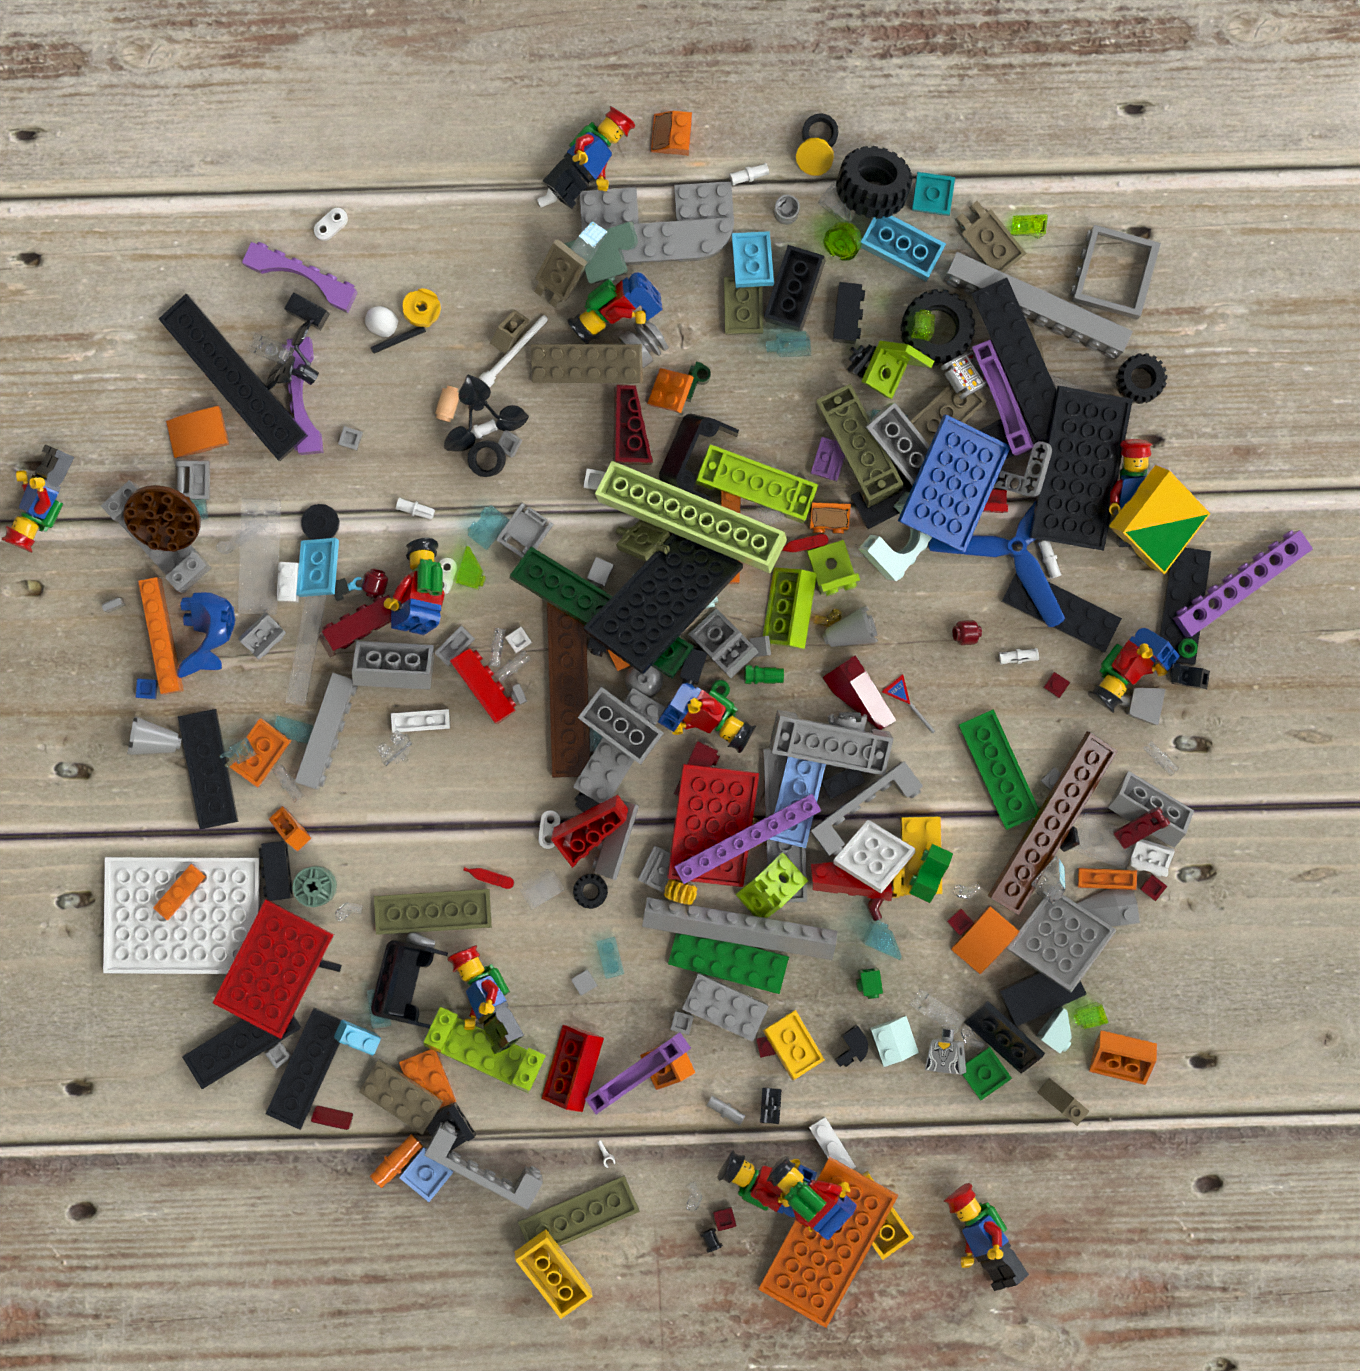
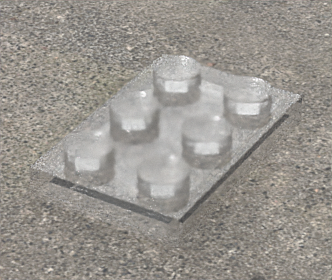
(1099, 842)

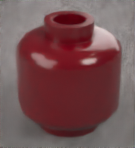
(374, 583)
(966, 632)

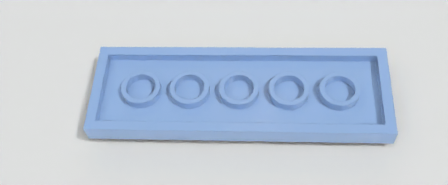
(798, 781)

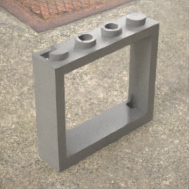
(1082, 270)

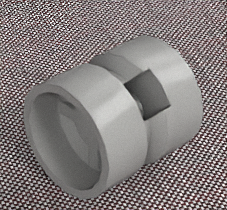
(786, 209)

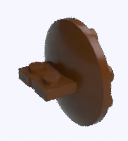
(162, 518)

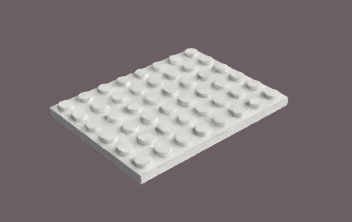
(202, 932)

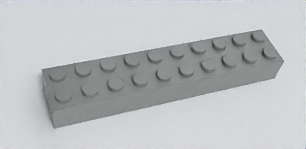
(1044, 308)

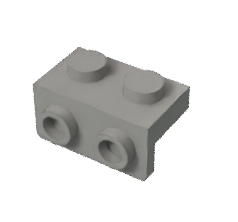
(262, 636)

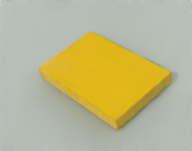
(793, 1045)

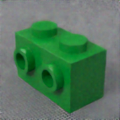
(869, 983)

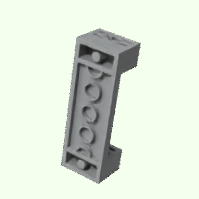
(181, 567)
(830, 743)
(901, 777)
(521, 1194)

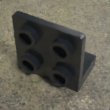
(455, 1116)

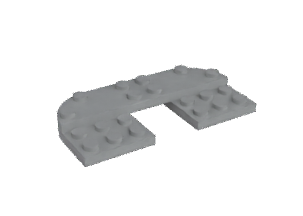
(699, 233)

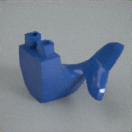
(214, 618)

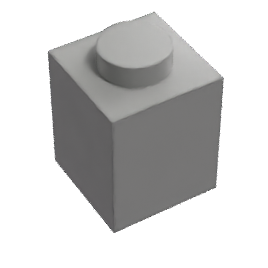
(600, 572)

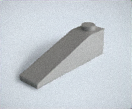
(1113, 906)

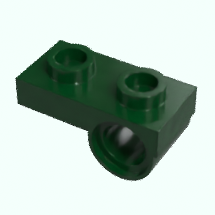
(693, 372)

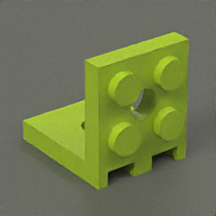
(893, 358)
(832, 580)
(767, 893)

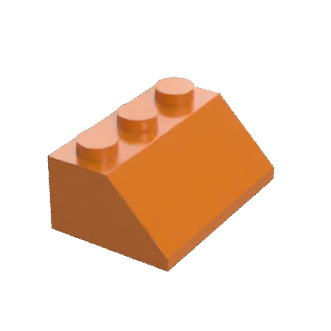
(1123, 1057)

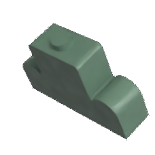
(608, 259)

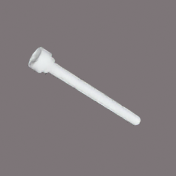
(489, 376)

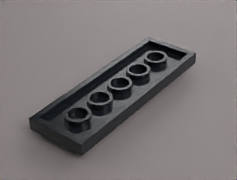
(1185, 582)
(1082, 619)
(206, 769)
(231, 1050)
(305, 1070)

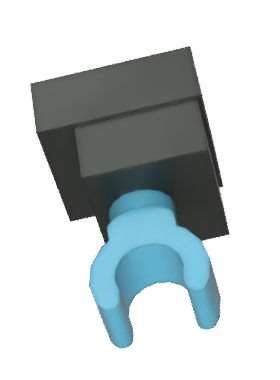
(343, 588)

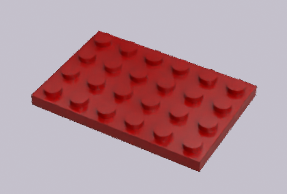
(710, 809)
(273, 968)

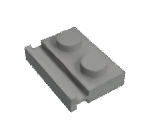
(656, 869)

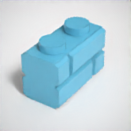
(357, 1037)

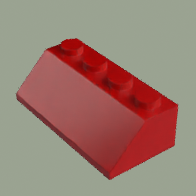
(483, 685)
(572, 1068)

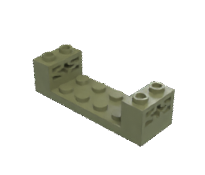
(862, 452)

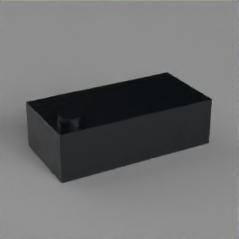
(794, 288)
(1035, 997)

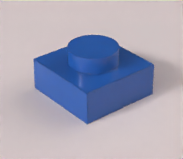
(146, 688)

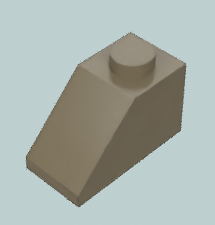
(509, 331)

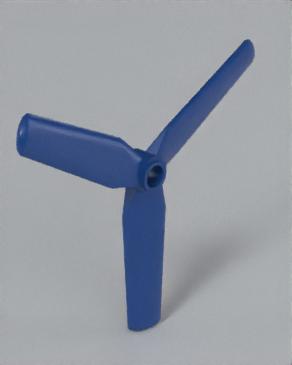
(1025, 563)

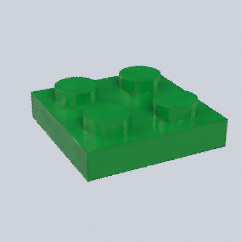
(985, 1073)

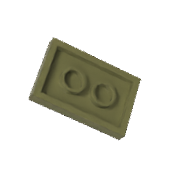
(742, 308)

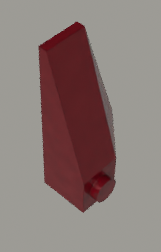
(858, 691)

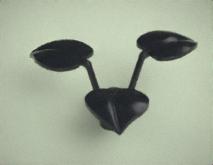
(282, 373)
(475, 393)

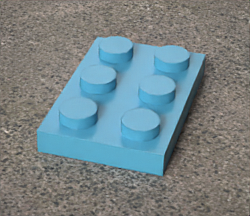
(752, 259)
(317, 567)

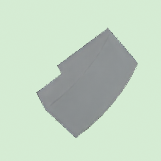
(723, 643)

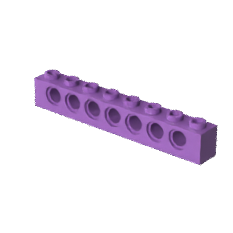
(1298, 546)
(747, 838)

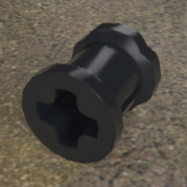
(711, 1240)

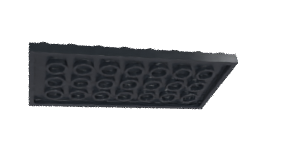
(1082, 468)
(661, 601)

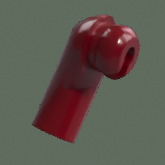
(873, 906)

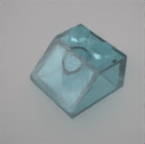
(882, 939)

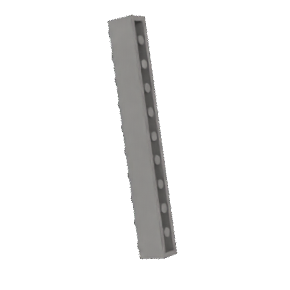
(739, 928)

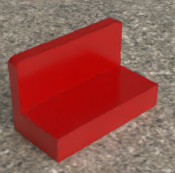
(997, 502)

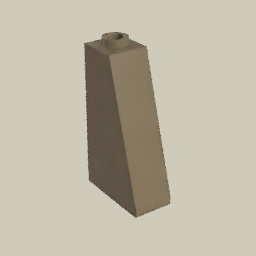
(1063, 1101)

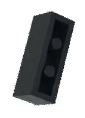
(848, 313)
(276, 870)

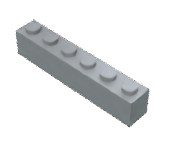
(325, 731)

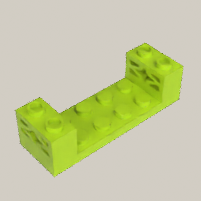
(756, 483)
(473, 1048)

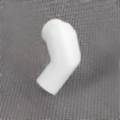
(548, 199)

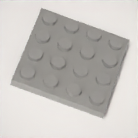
(1061, 941)

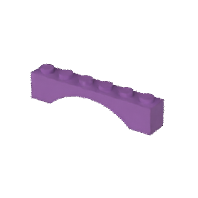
(263, 261)
(1004, 397)
(313, 443)
(638, 1073)

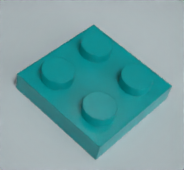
(933, 194)

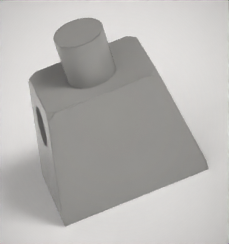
(1144, 704)

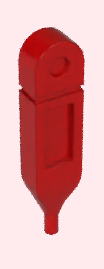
(806, 543)
(491, 877)

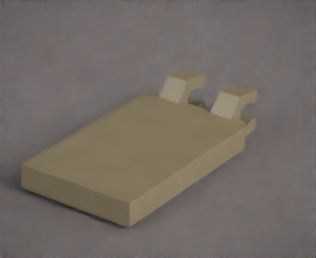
(990, 239)
(559, 272)

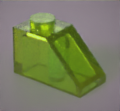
(923, 325)
(470, 571)
(1090, 1015)

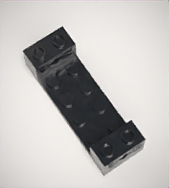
(691, 669)

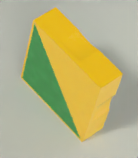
(1160, 519)

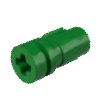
(764, 675)

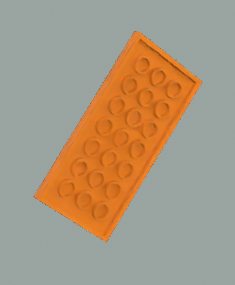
(816, 1272)

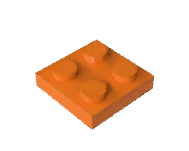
(670, 390)

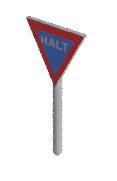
(899, 691)

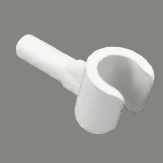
(605, 1153)

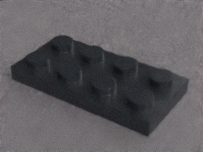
(1004, 1037)

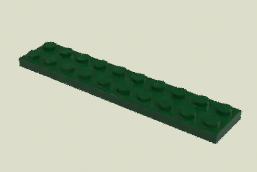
(581, 599)

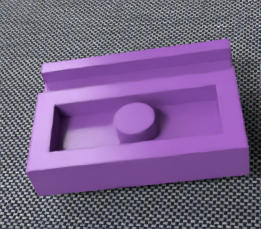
(828, 460)

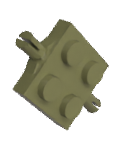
(642, 540)

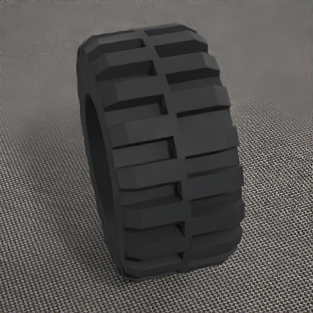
(870, 198)
(956, 309)

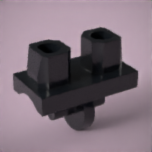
(859, 359)
(770, 1105)

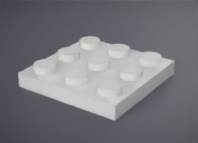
(874, 856)

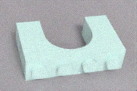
(891, 563)

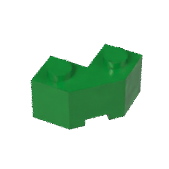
(928, 878)

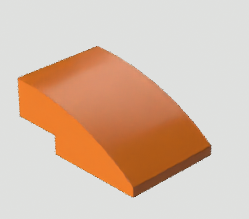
(197, 432)
(985, 940)

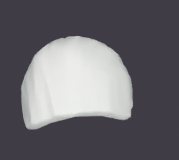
(381, 321)

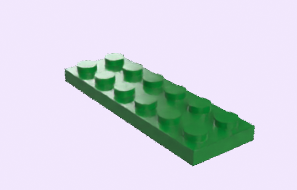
(999, 769)
(730, 961)

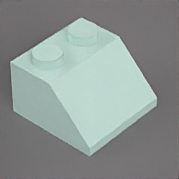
(1057, 1031)
(894, 1041)

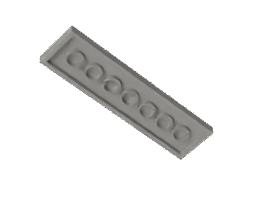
(773, 773)

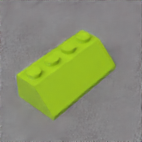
(789, 607)

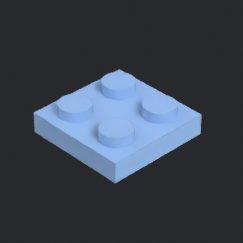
(425, 1175)

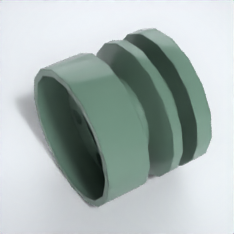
(324, 881)

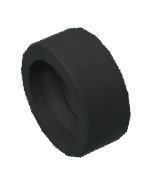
(821, 117)
(472, 462)

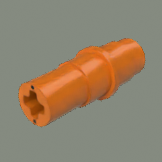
(396, 1161)

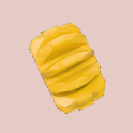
(680, 892)

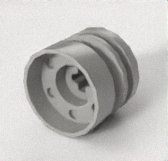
(649, 337)

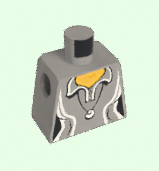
(946, 1054)

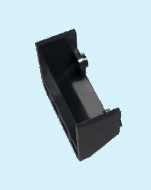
(673, 468)
(398, 981)

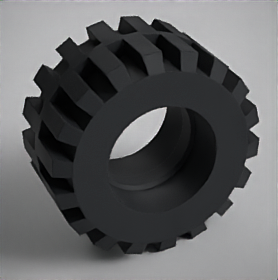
(1155, 370)

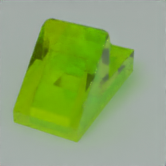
(1029, 225)

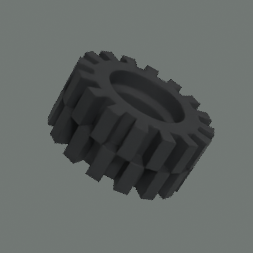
(590, 879)

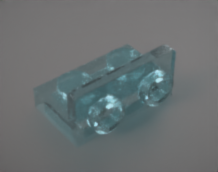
(488, 527)

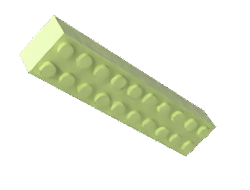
(691, 517)

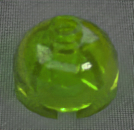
(843, 240)

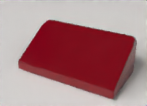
(332, 1117)

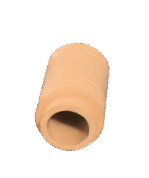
(447, 404)

